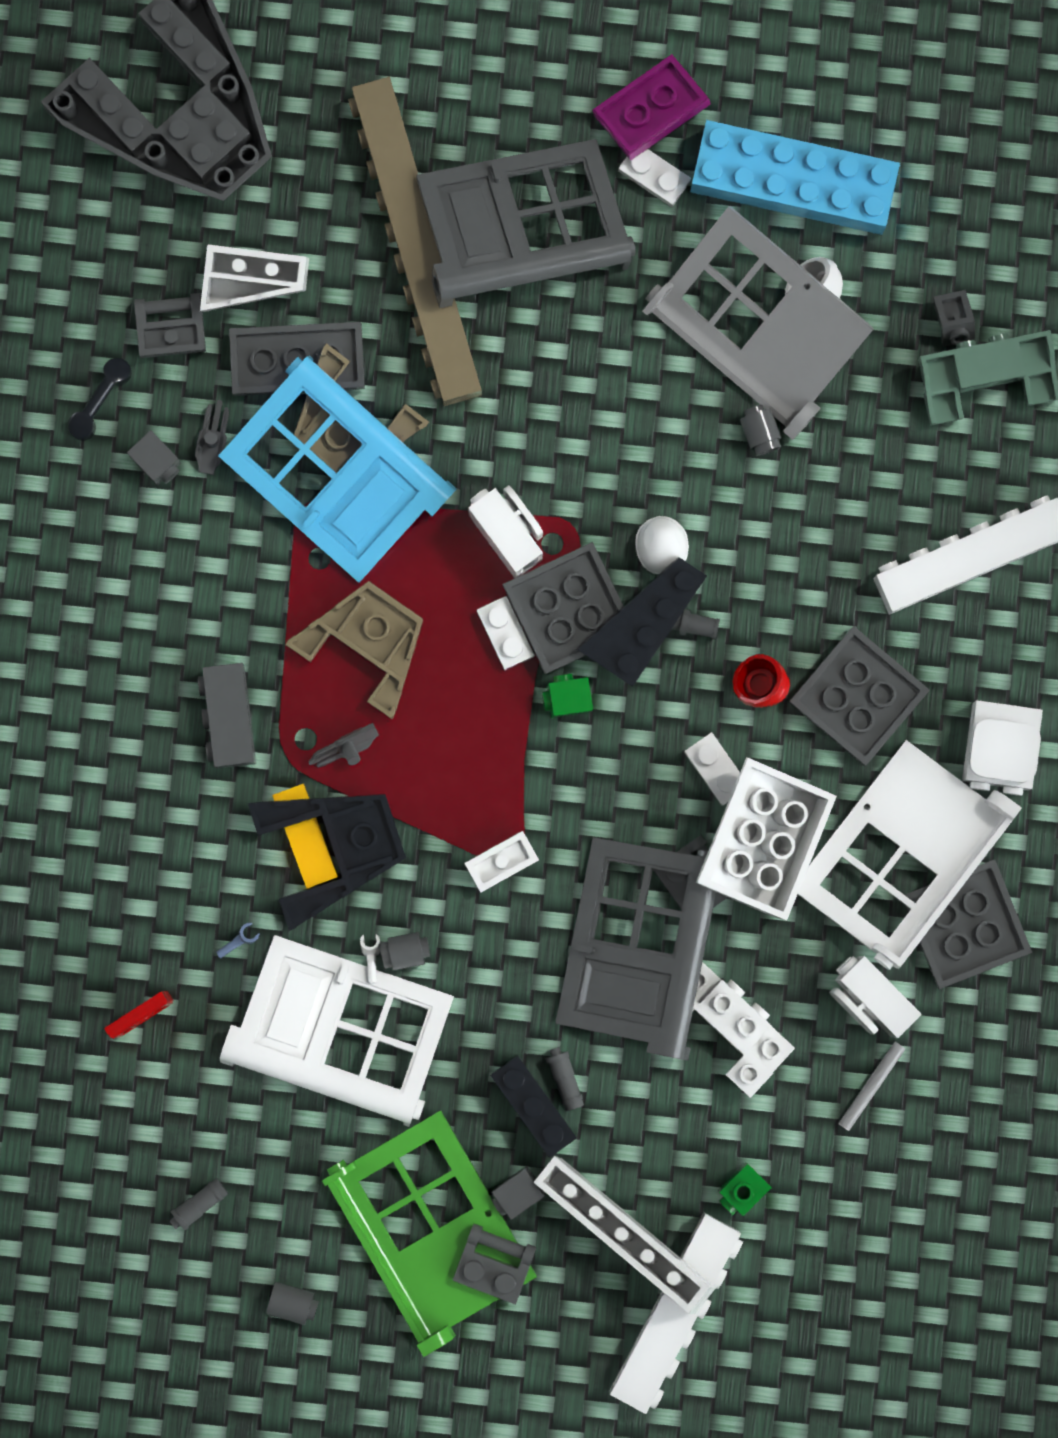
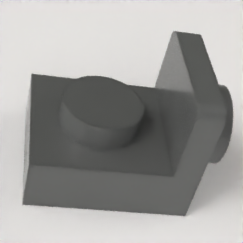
(954, 317)

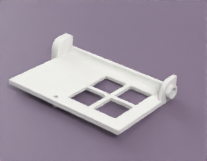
(930, 819)
(297, 1016)

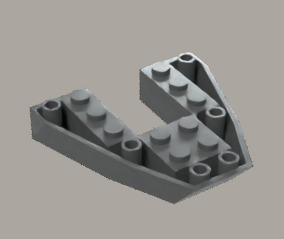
(209, 140)

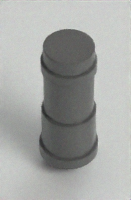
(564, 1078)
(197, 1205)

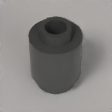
(761, 430)
(404, 951)

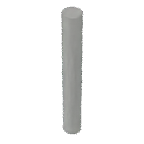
(871, 1086)

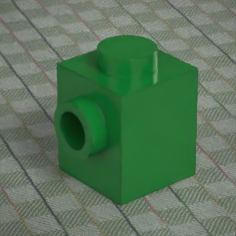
(567, 696)
(743, 1190)

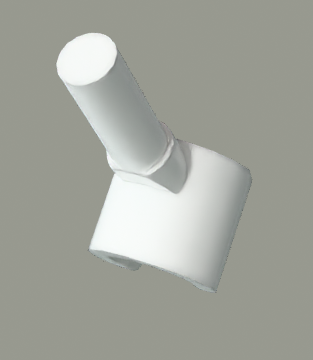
(371, 953)

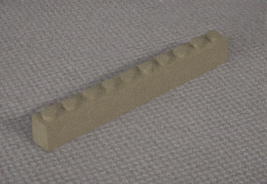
(410, 228)

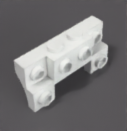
(743, 1028)

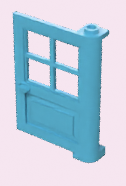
(367, 499)

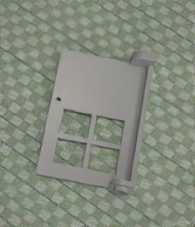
(794, 347)

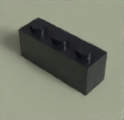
(533, 1106)

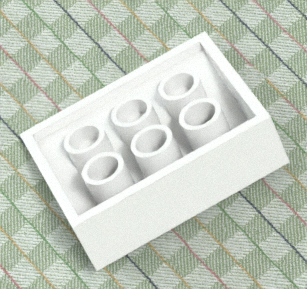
(766, 839)

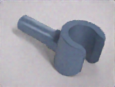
(237, 941)

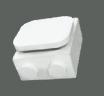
(507, 528)
(1002, 747)
(872, 997)

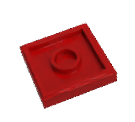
(139, 1015)

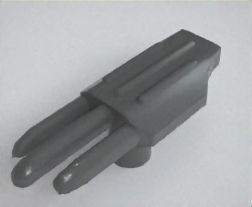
(211, 442)
(346, 747)

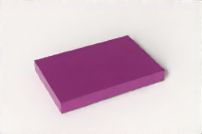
(651, 107)

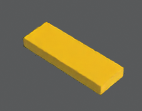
(308, 844)

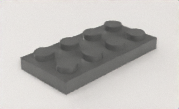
(265, 353)

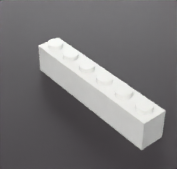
(968, 557)
(624, 1235)
(669, 1324)

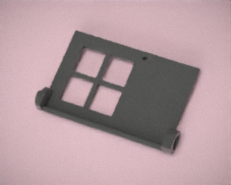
(483, 231)
(633, 988)

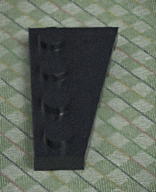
(639, 628)

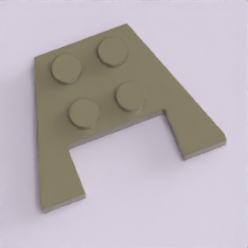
(337, 443)
(375, 629)

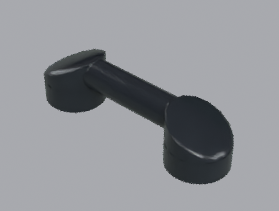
(81, 423)

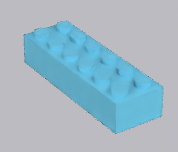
(795, 177)

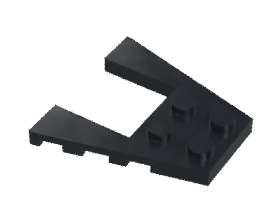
(360, 835)

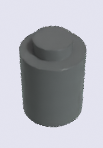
(292, 1303)

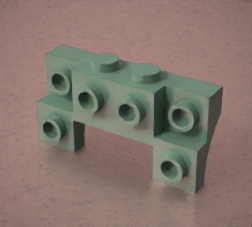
(987, 365)

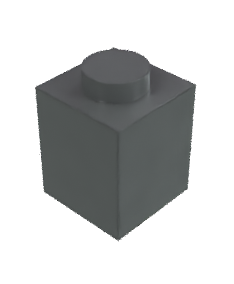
(155, 459)
(517, 1193)

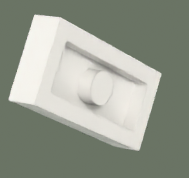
(656, 176)
(505, 633)
(714, 767)
(501, 861)

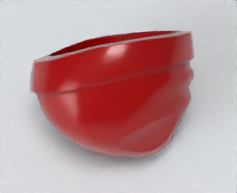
(760, 681)

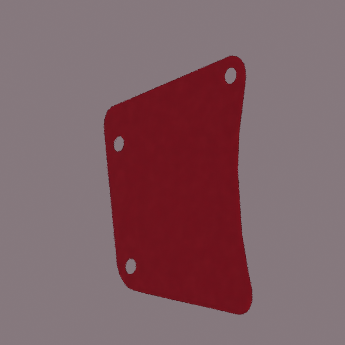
(461, 720)

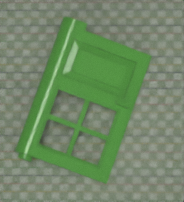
(424, 1271)

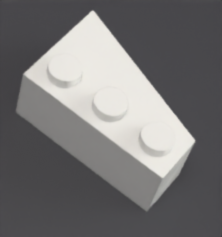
(249, 276)

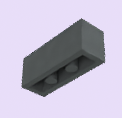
(227, 715)

